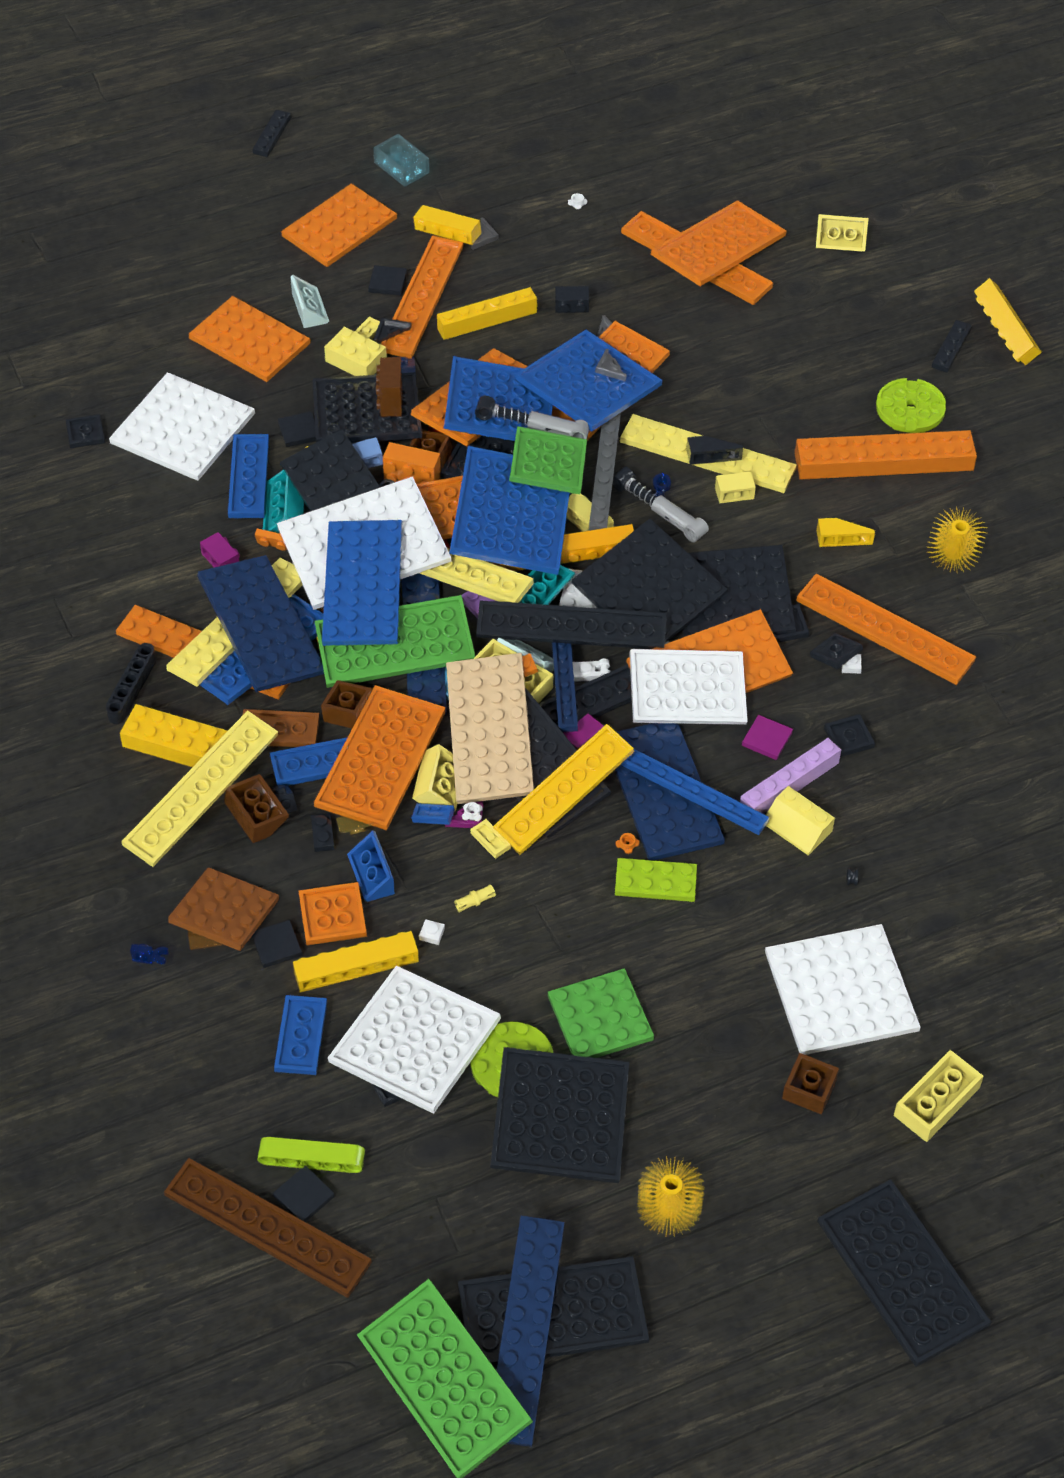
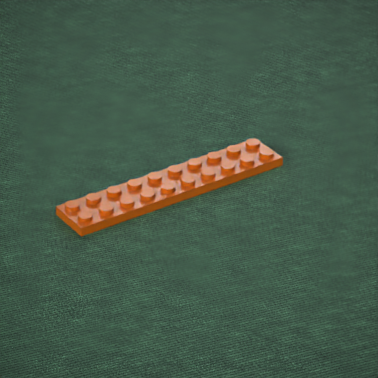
(737, 280)
(423, 294)
(886, 629)
(166, 636)

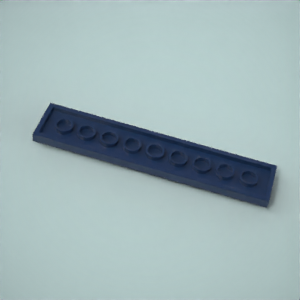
(426, 684)
(529, 1314)

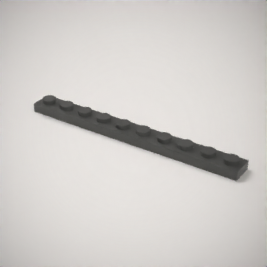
(604, 474)

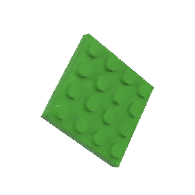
(548, 460)
(600, 1015)

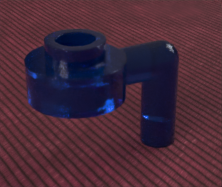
(661, 478)

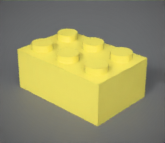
(354, 353)

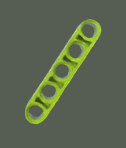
(311, 1154)

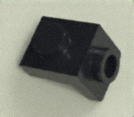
(285, 797)

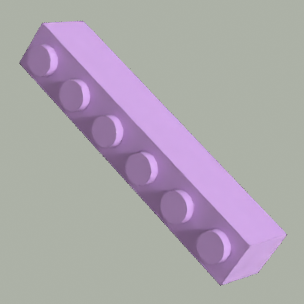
(795, 775)

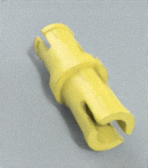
(475, 898)

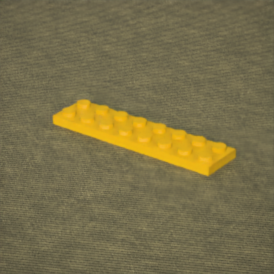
(563, 789)

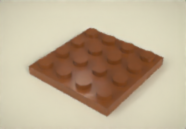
(223, 909)

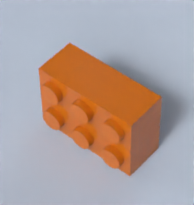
(406, 462)

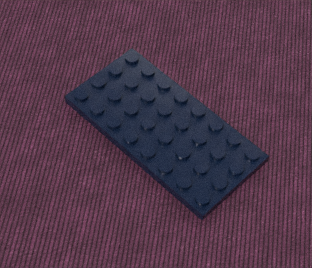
(261, 623)
(663, 818)

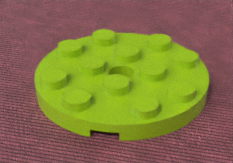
(926, 398)
(488, 1059)

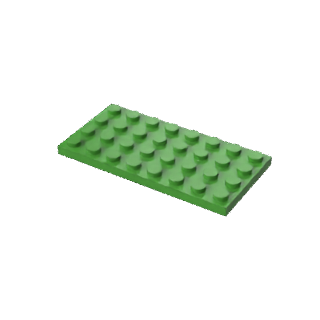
(427, 639)
(444, 1379)

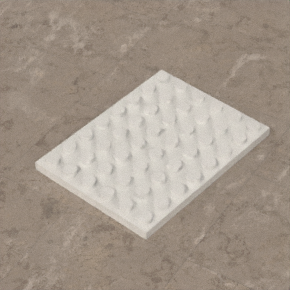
(420, 544)

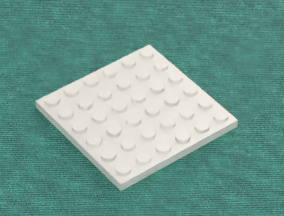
(182, 426)
(841, 989)
(414, 1039)

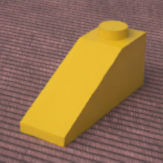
(842, 533)

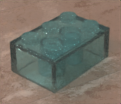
(401, 160)

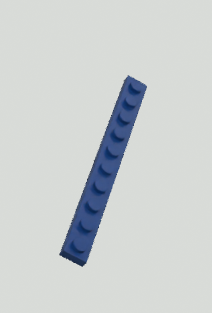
(696, 792)

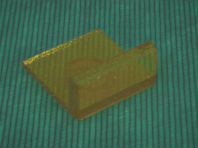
(349, 825)

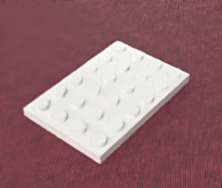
(688, 687)

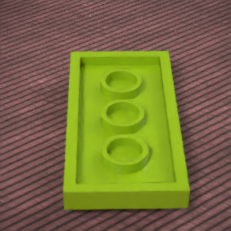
(656, 879)

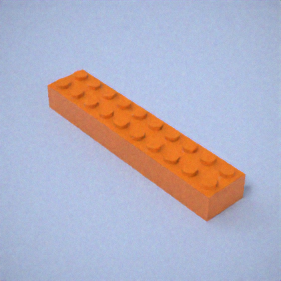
(885, 454)

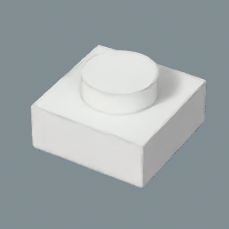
(853, 665)
(432, 932)

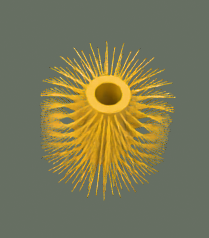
(957, 539)
(669, 1196)

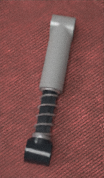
(487, 409)
(692, 527)

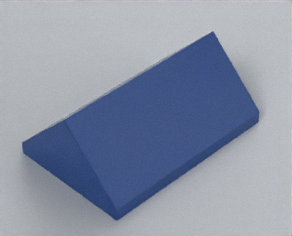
(371, 868)

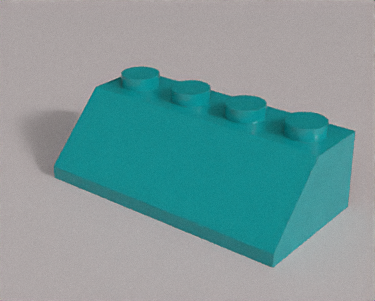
(281, 502)
(546, 586)

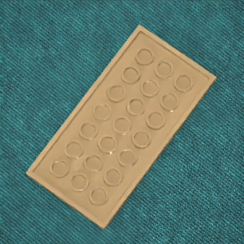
(489, 728)

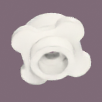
(577, 201)
(472, 807)

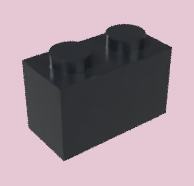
(571, 299)

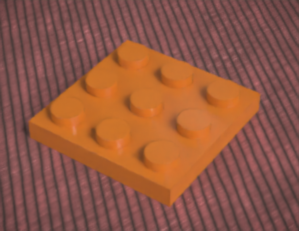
(332, 913)

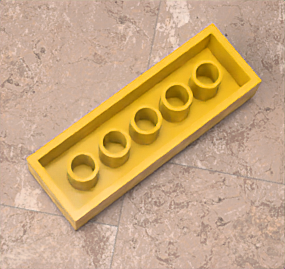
(168, 735)

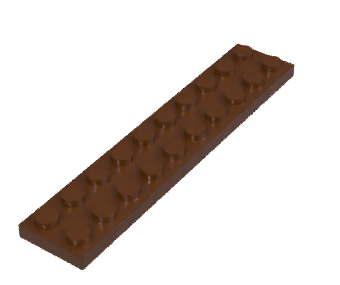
(268, 1227)

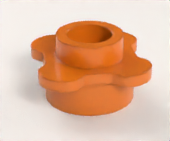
(627, 838)

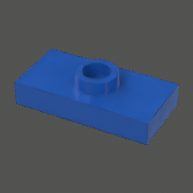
(433, 813)

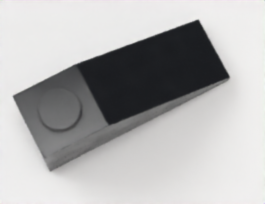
(711, 450)

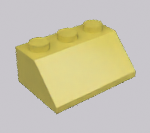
(841, 233)
(436, 778)
(799, 820)

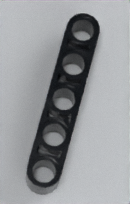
(130, 683)

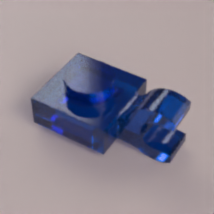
(145, 954)

